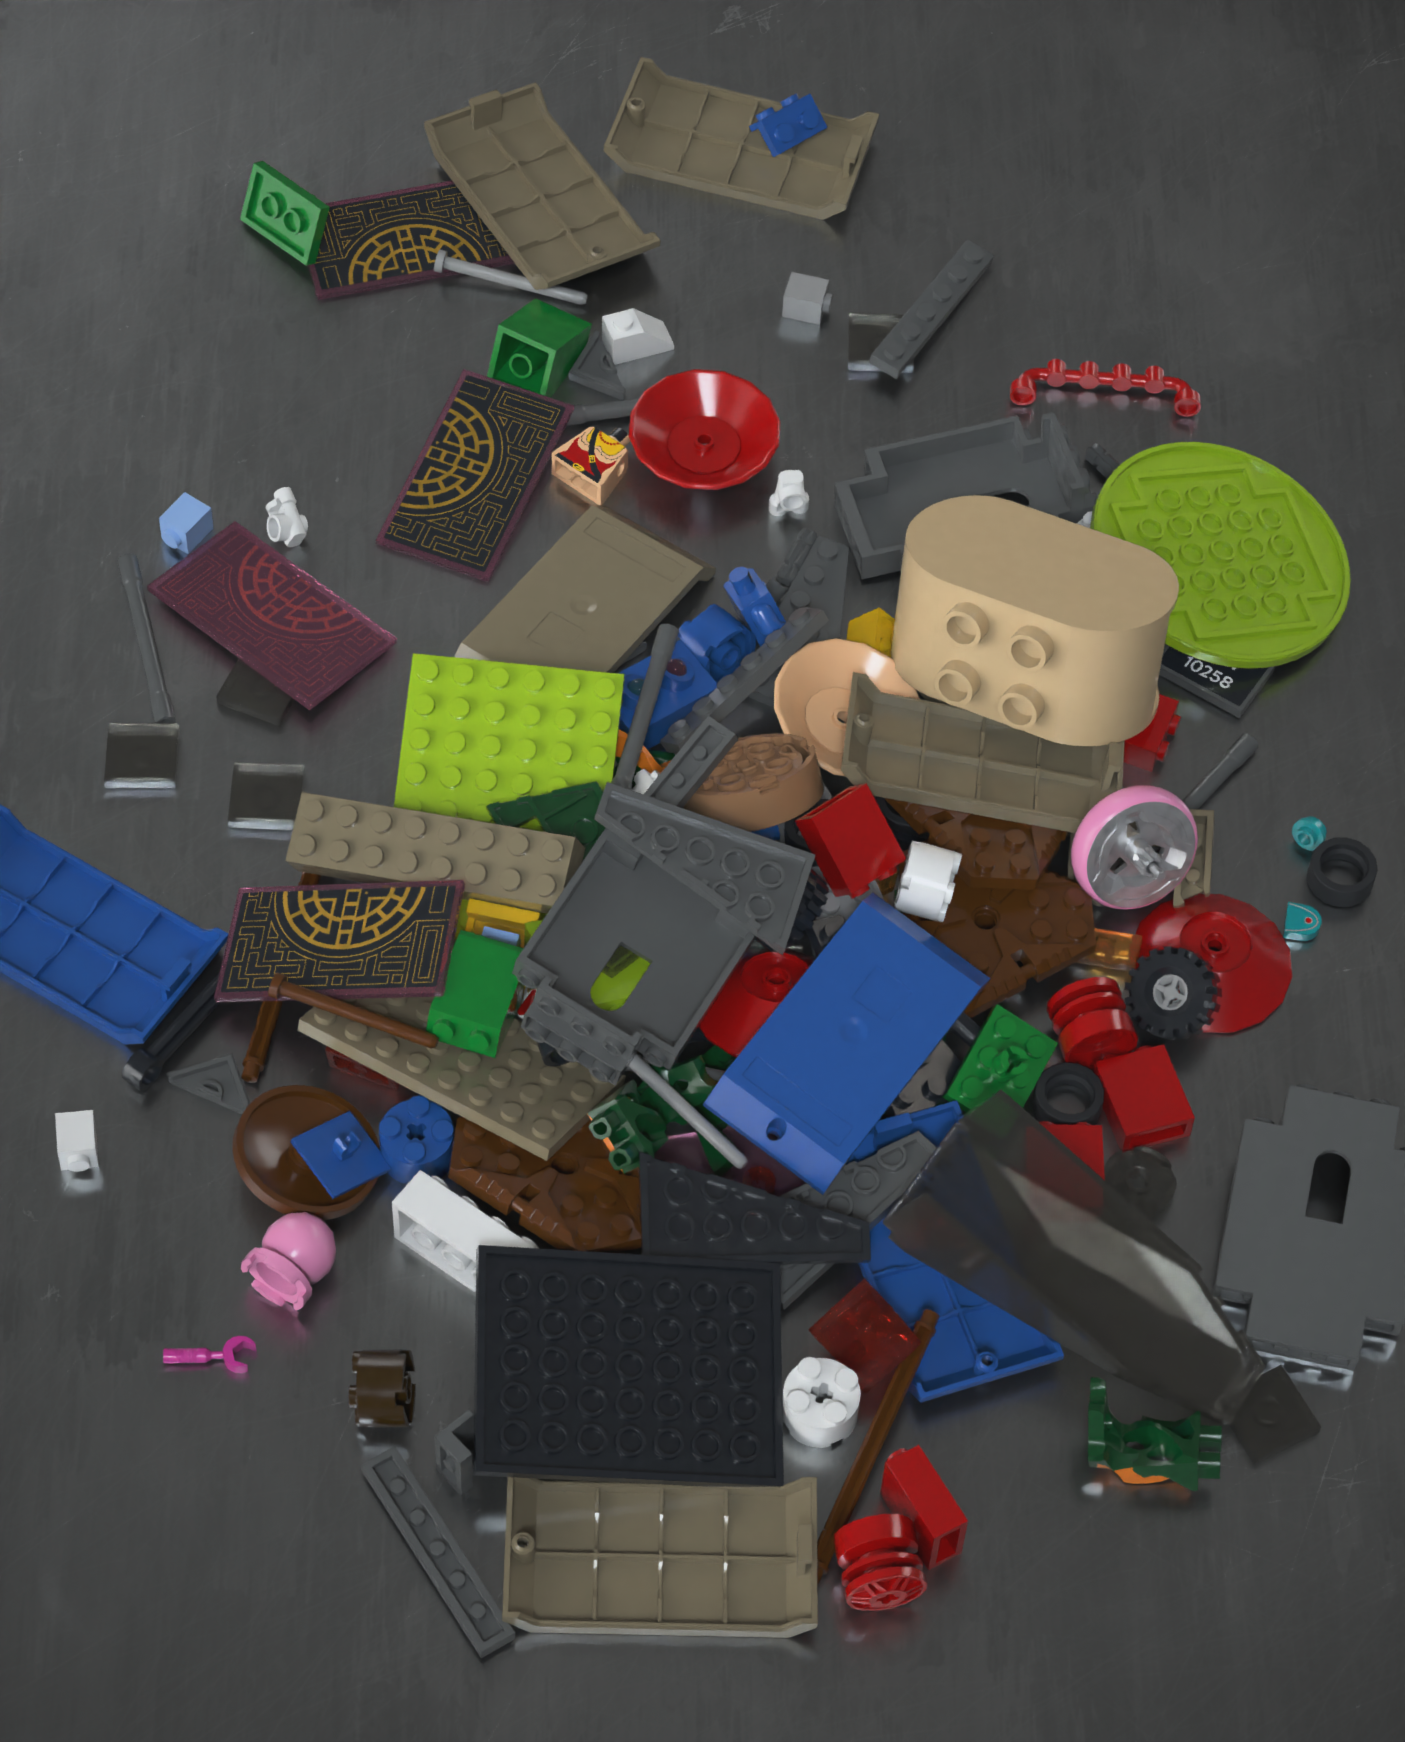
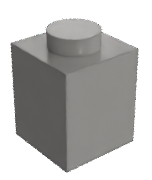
(806, 298)

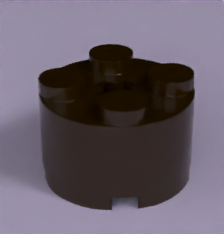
(383, 1388)

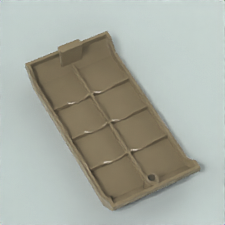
(704, 142)
(534, 187)
(588, 597)
(970, 762)
(661, 1558)

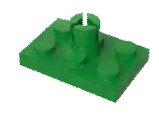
(284, 213)
(1002, 1056)

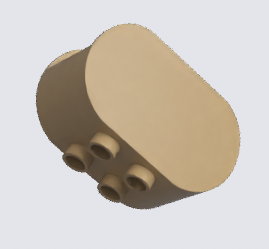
(1032, 620)

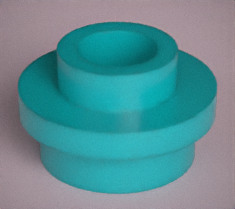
(1309, 832)

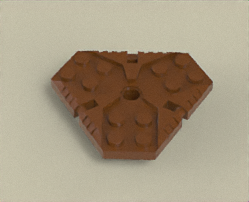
(992, 849)
(1001, 926)
(572, 1196)

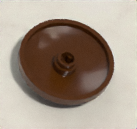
(273, 1165)

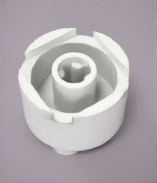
(927, 881)
(820, 1402)

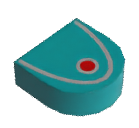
(1301, 922)

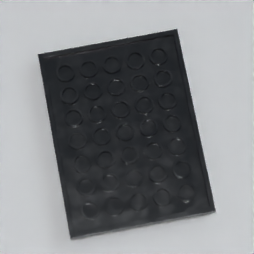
(627, 1368)

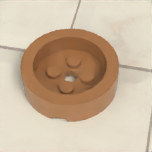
(761, 782)

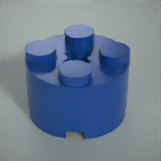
(717, 641)
(416, 1138)

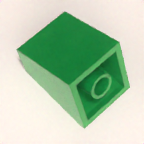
(537, 347)
(478, 995)

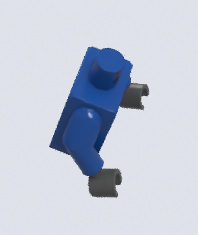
(757, 602)

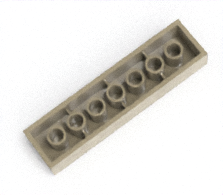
(406, 845)

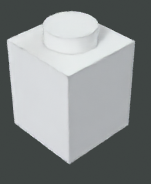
(76, 1140)

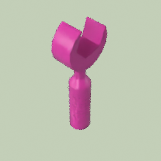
(203, 1355)

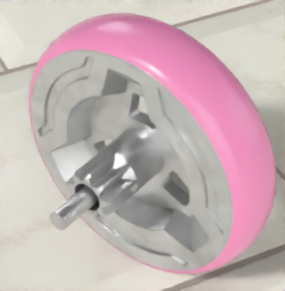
(1107, 835)

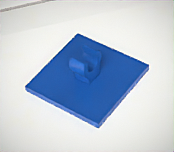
(341, 1154)

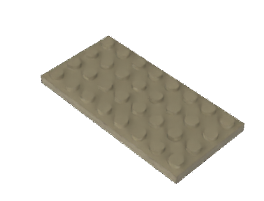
(506, 1094)

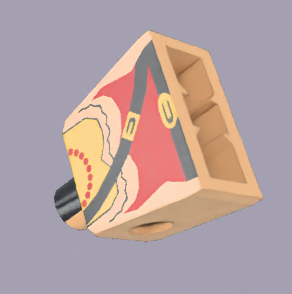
(592, 462)

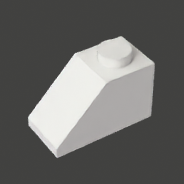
(634, 335)

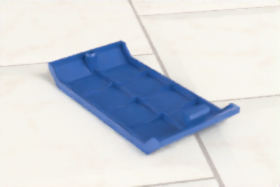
(92, 938)
(845, 1042)
(972, 1337)

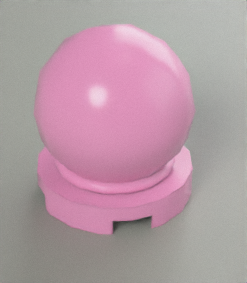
(292, 1258)

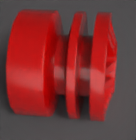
(1091, 1021)
(879, 1562)

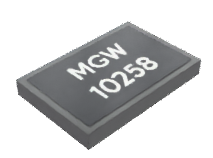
(1221, 685)

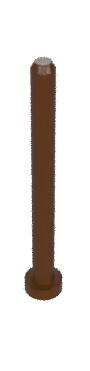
(280, 987)

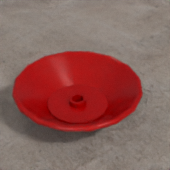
(706, 409)
(1250, 959)
(752, 996)

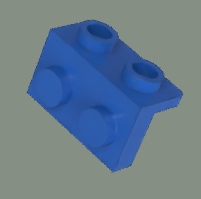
(789, 125)

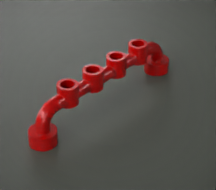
(1186, 400)

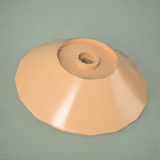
(816, 688)

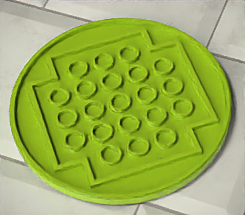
(1248, 547)

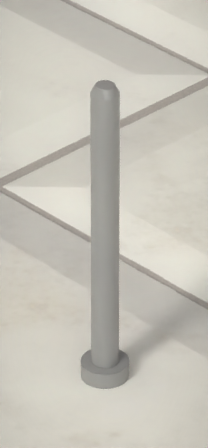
(444, 262)
(688, 1112)

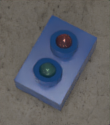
(681, 688)

